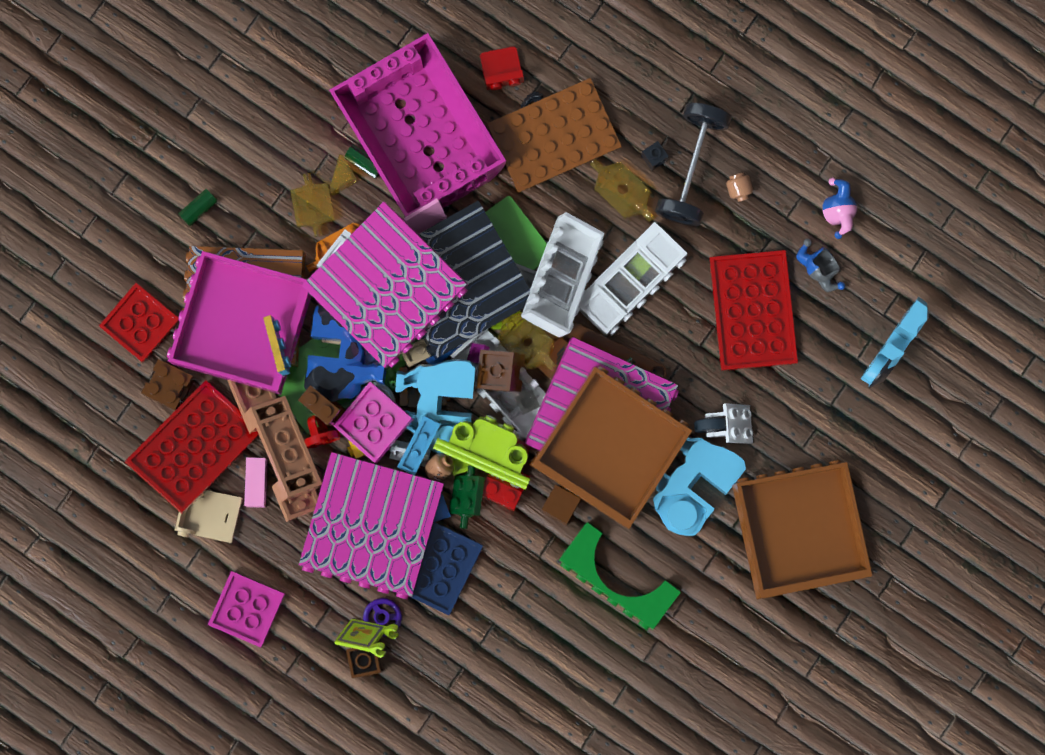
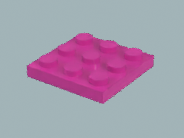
(373, 422)
(246, 609)

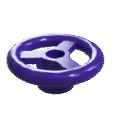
(374, 604)

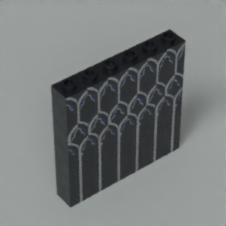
(495, 283)

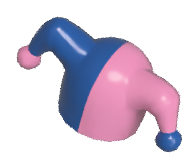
(840, 207)

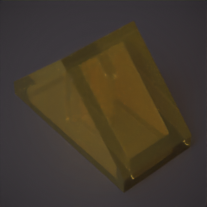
(342, 177)

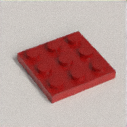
(139, 322)

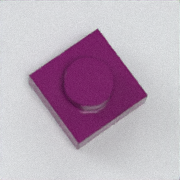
(474, 352)

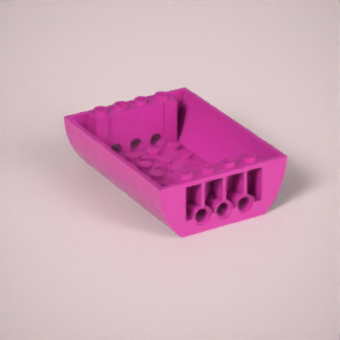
(441, 121)

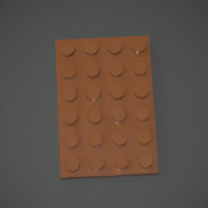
(554, 135)

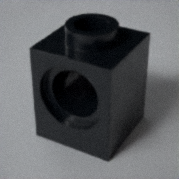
(654, 156)

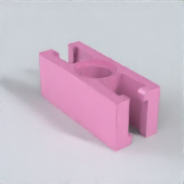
(256, 482)

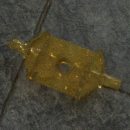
(627, 204)
(516, 330)

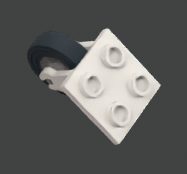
(736, 423)

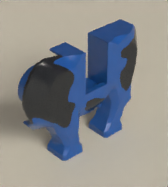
(343, 375)

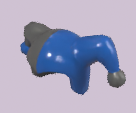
(820, 266)

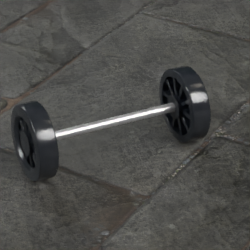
(707, 118)

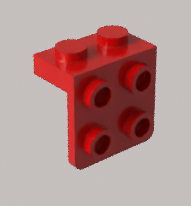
(501, 68)

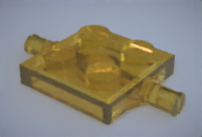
(312, 205)

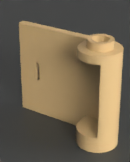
(208, 517)

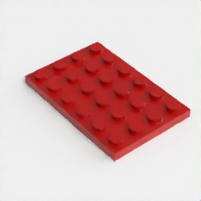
(753, 310)
(192, 447)

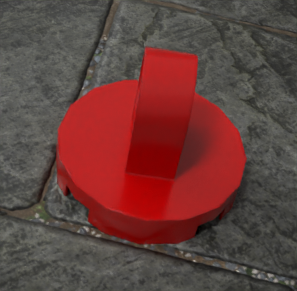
(320, 433)

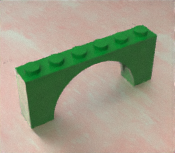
(645, 608)

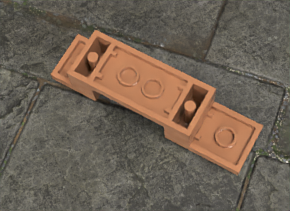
(284, 447)

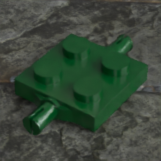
(467, 496)

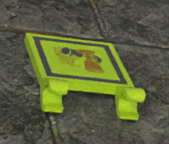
(365, 636)

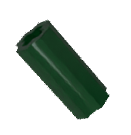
(361, 160)
(197, 207)

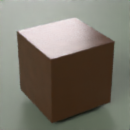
(561, 505)
(363, 663)

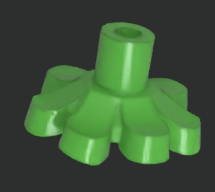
(390, 379)

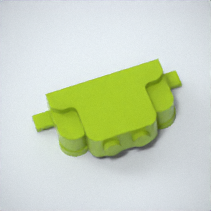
(488, 448)

